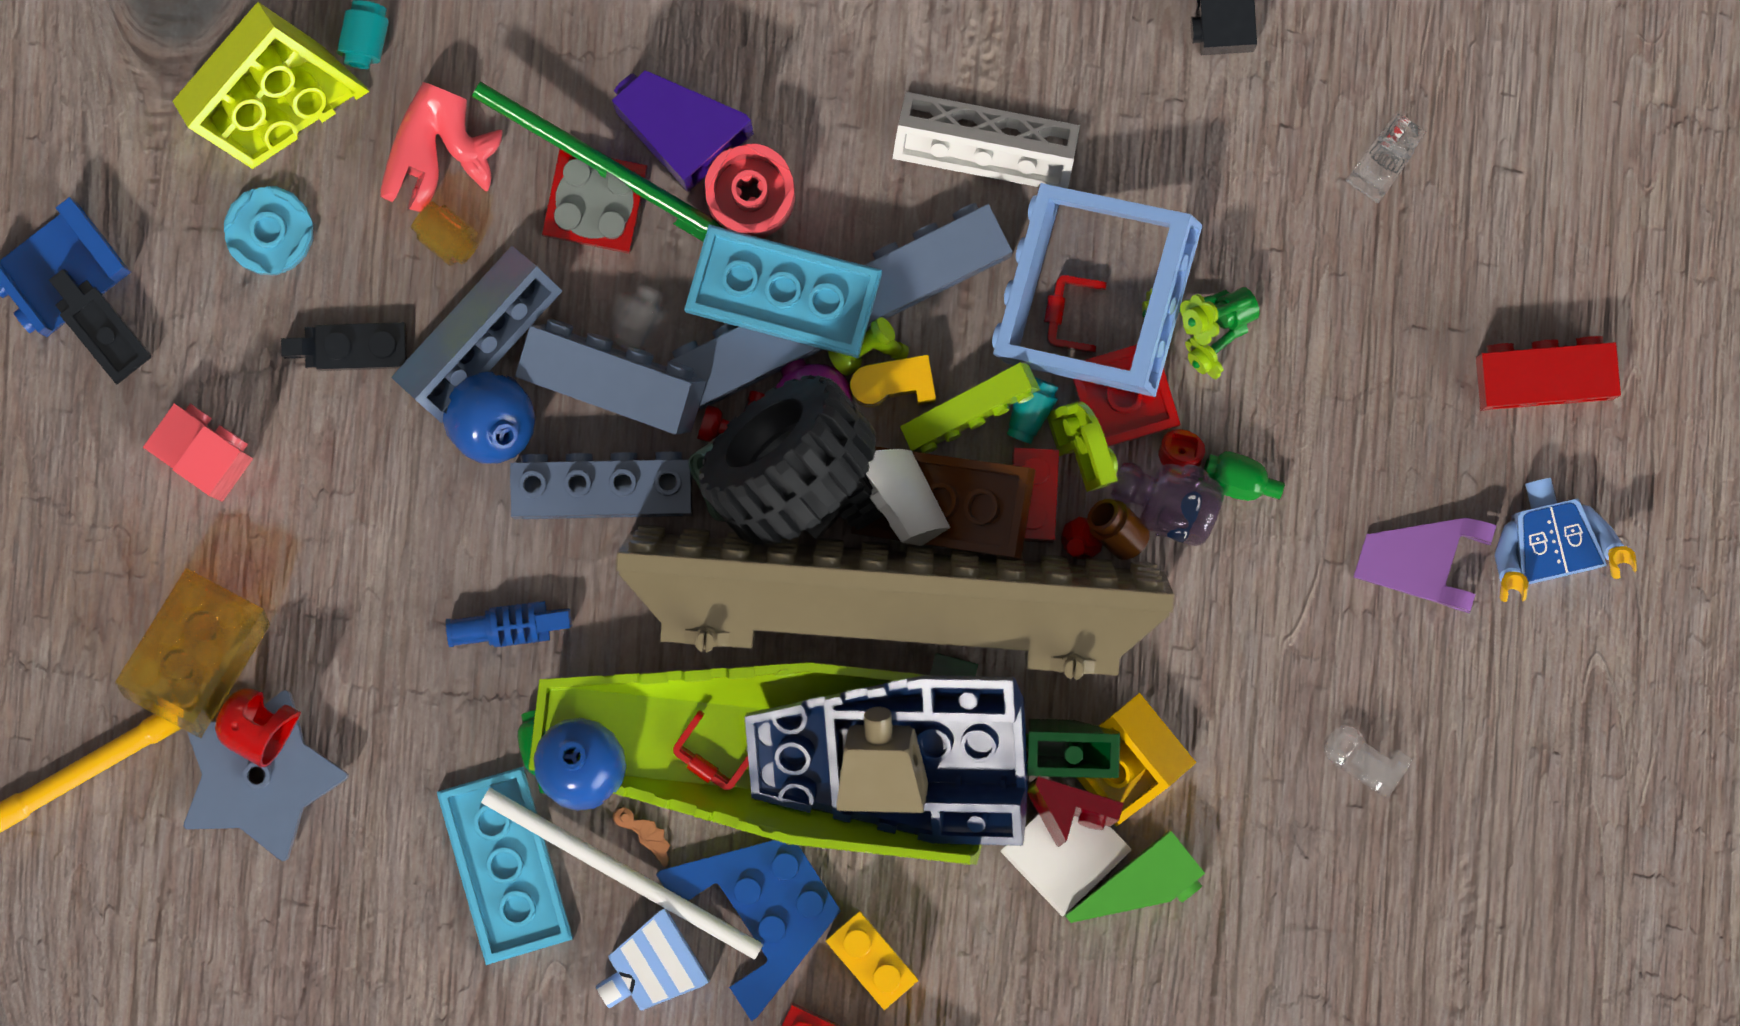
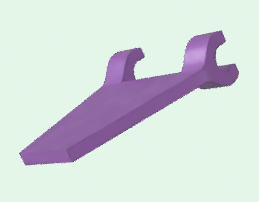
(1420, 559)

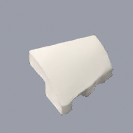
(905, 496)

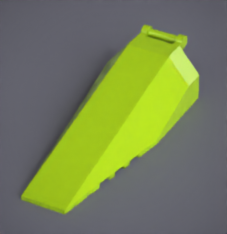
(655, 709)

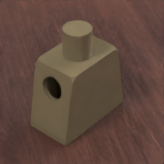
(882, 767)

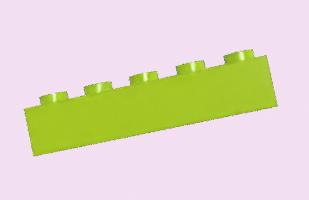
(970, 408)

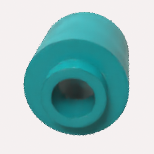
(363, 34)

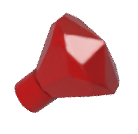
(1078, 539)

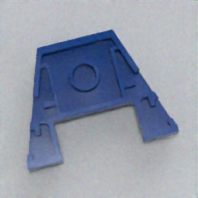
(777, 901)

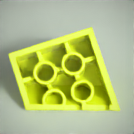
(264, 88)

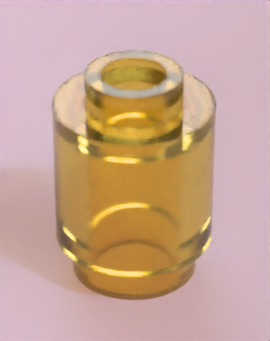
(445, 234)

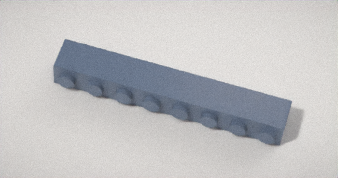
(909, 276)

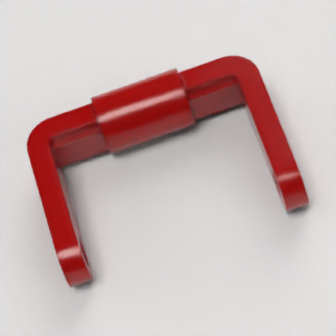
(1055, 311)
(701, 766)

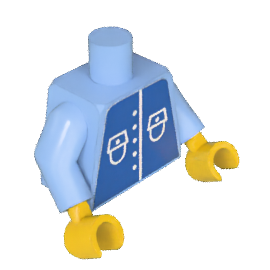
(1555, 542)

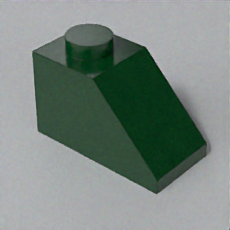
(1072, 749)

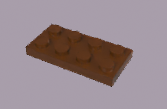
(980, 500)

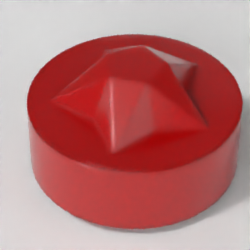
(1181, 448)

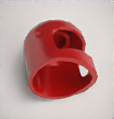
(252, 729)

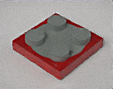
(590, 207)

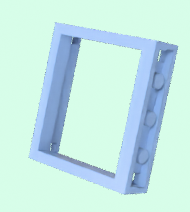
(1162, 306)

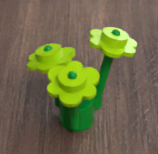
(1201, 319)

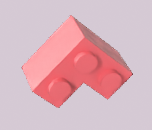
(197, 452)

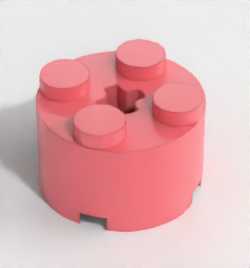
(744, 167)

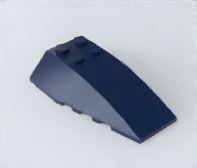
(966, 736)

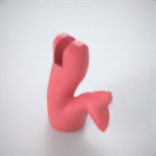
(415, 150)

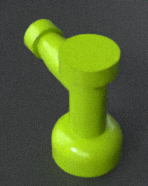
(879, 337)

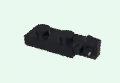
(99, 327)
(349, 346)

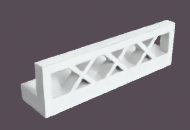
(985, 148)

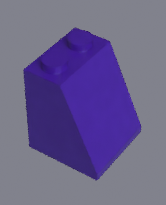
(679, 125)

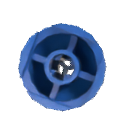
(489, 418)
(587, 780)

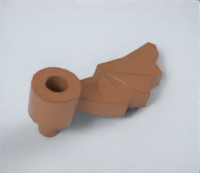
(648, 833)

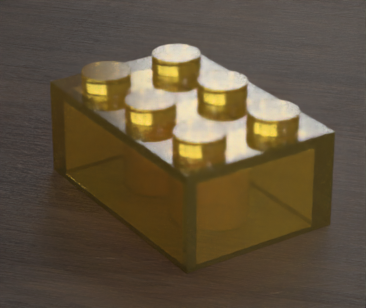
(193, 653)

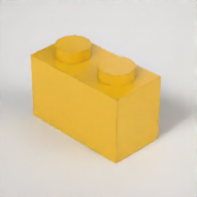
(872, 960)

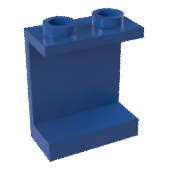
(64, 243)

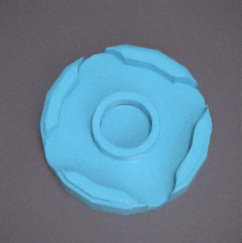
(268, 230)

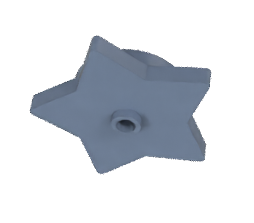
(265, 810)

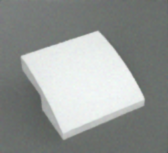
(1067, 871)

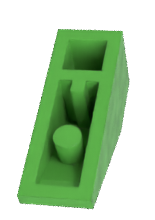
(1149, 879)

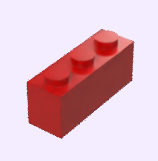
(1548, 374)

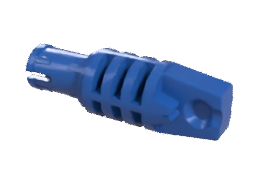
(508, 625)

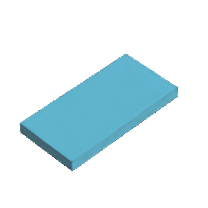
(783, 291)
(504, 869)

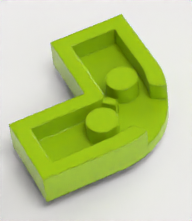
(1079, 431)

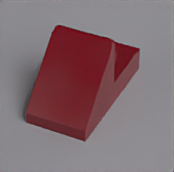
(1060, 803)

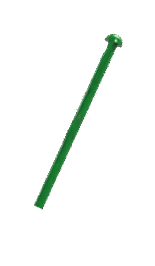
(689, 218)

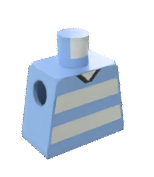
(652, 966)

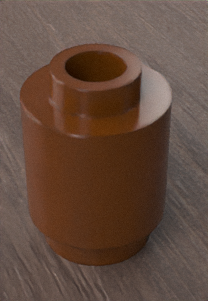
(1118, 528)

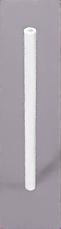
(622, 873)

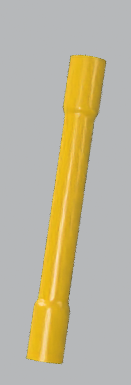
(22, 804)

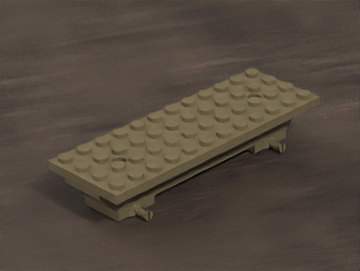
(1054, 610)

